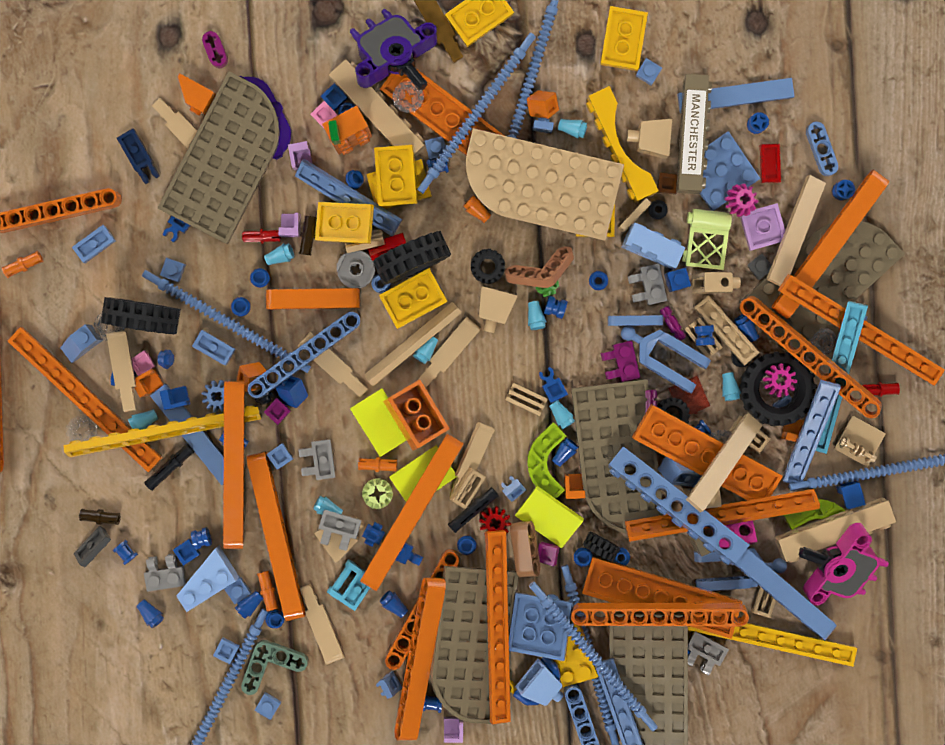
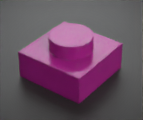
(277, 411)
(548, 553)

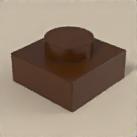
(667, 183)

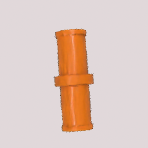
(22, 264)
(378, 464)
(267, 590)

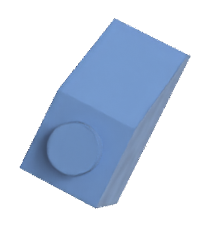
(80, 342)
(678, 474)

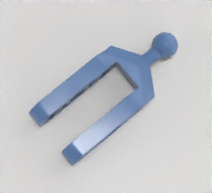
(647, 344)
(736, 582)

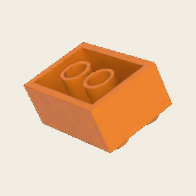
(352, 130)
(416, 415)

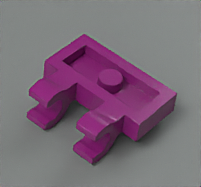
(625, 361)

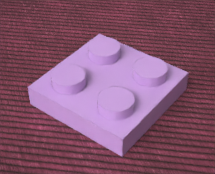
(763, 227)

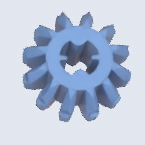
(216, 404)

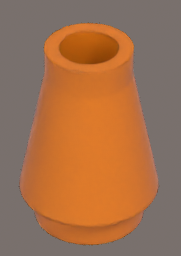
(477, 209)

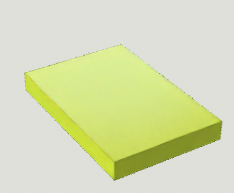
(378, 423)
(408, 476)
(549, 516)

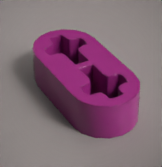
(218, 48)

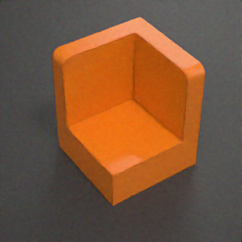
(542, 104)
(250, 372)
(148, 383)
(792, 431)
(573, 486)

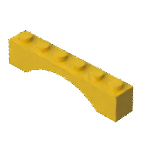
(604, 106)

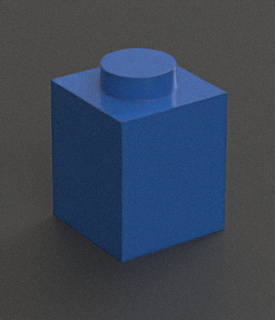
(677, 280)

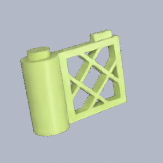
(712, 223)

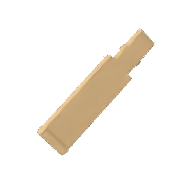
(176, 122)
(450, 350)
(335, 366)
(122, 368)
(474, 451)
(321, 626)

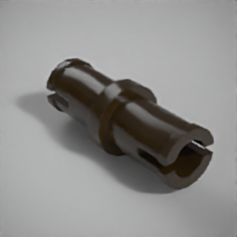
(308, 235)
(99, 516)

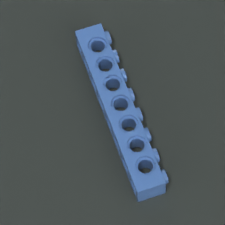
(737, 545)

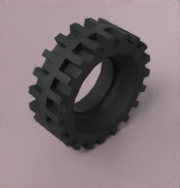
(412, 257)
(140, 316)
(765, 413)

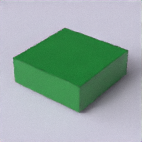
(334, 132)

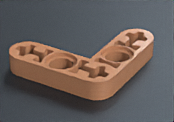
(542, 277)

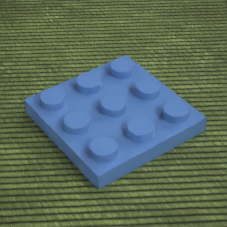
(725, 169)
(535, 630)

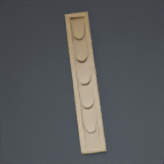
(796, 230)
(412, 344)
(724, 462)

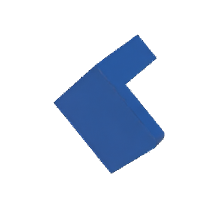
(292, 391)
(174, 397)
(851, 494)

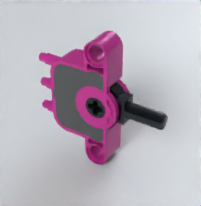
(842, 567)

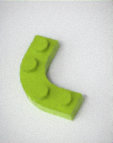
(538, 459)
(826, 509)

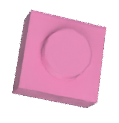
(323, 113)
(142, 363)

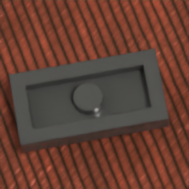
(92, 546)

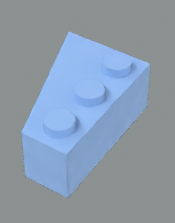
(653, 246)
(208, 580)

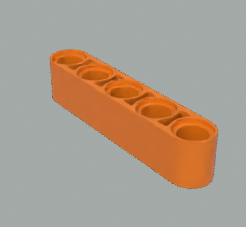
(313, 298)

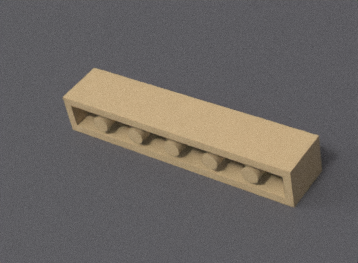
(375, 109)
(829, 530)

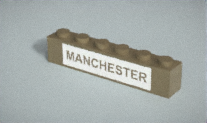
(693, 134)

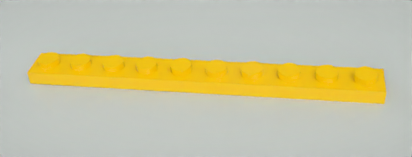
(153, 433)
(791, 643)

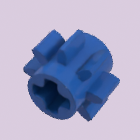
(373, 534)

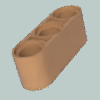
(525, 549)

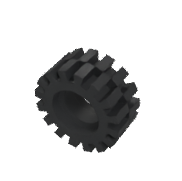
(499, 266)
(679, 405)
(601, 546)

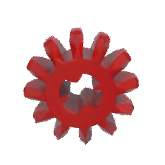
(498, 516)

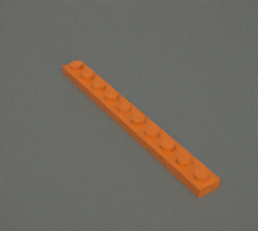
(869, 334)
(80, 395)
(727, 514)
(497, 626)

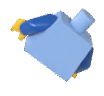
(539, 684)

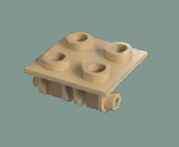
(860, 441)

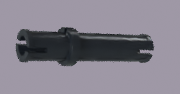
(175, 461)
(480, 504)

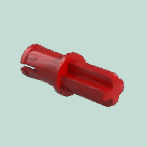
(261, 236)
(883, 389)

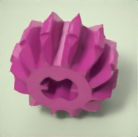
(742, 207)
(773, 376)

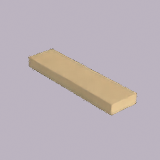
(726, 330)

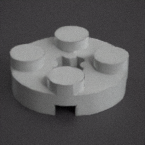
(351, 259)

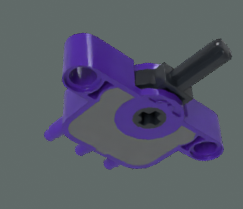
(391, 49)

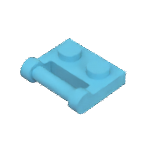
(355, 591)

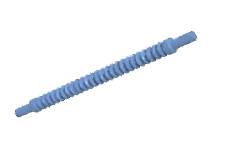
(551, 11)
(519, 53)
(163, 285)
(812, 483)
(254, 630)
(639, 710)
(610, 726)

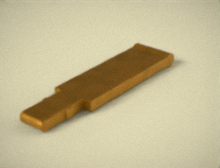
(432, 13)

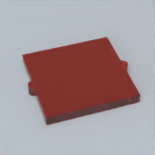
(695, 401)

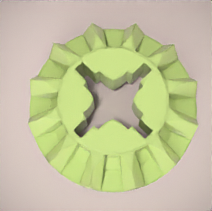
(381, 485)

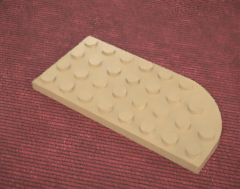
(543, 183)

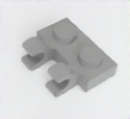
(652, 283)
(323, 460)
(340, 524)
(164, 578)
(706, 648)

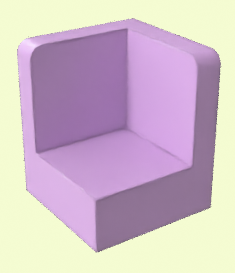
(298, 152)
(290, 225)
(453, 730)

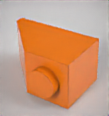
(195, 95)

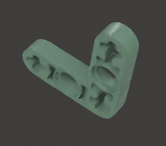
(270, 656)

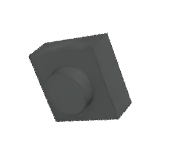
(759, 266)

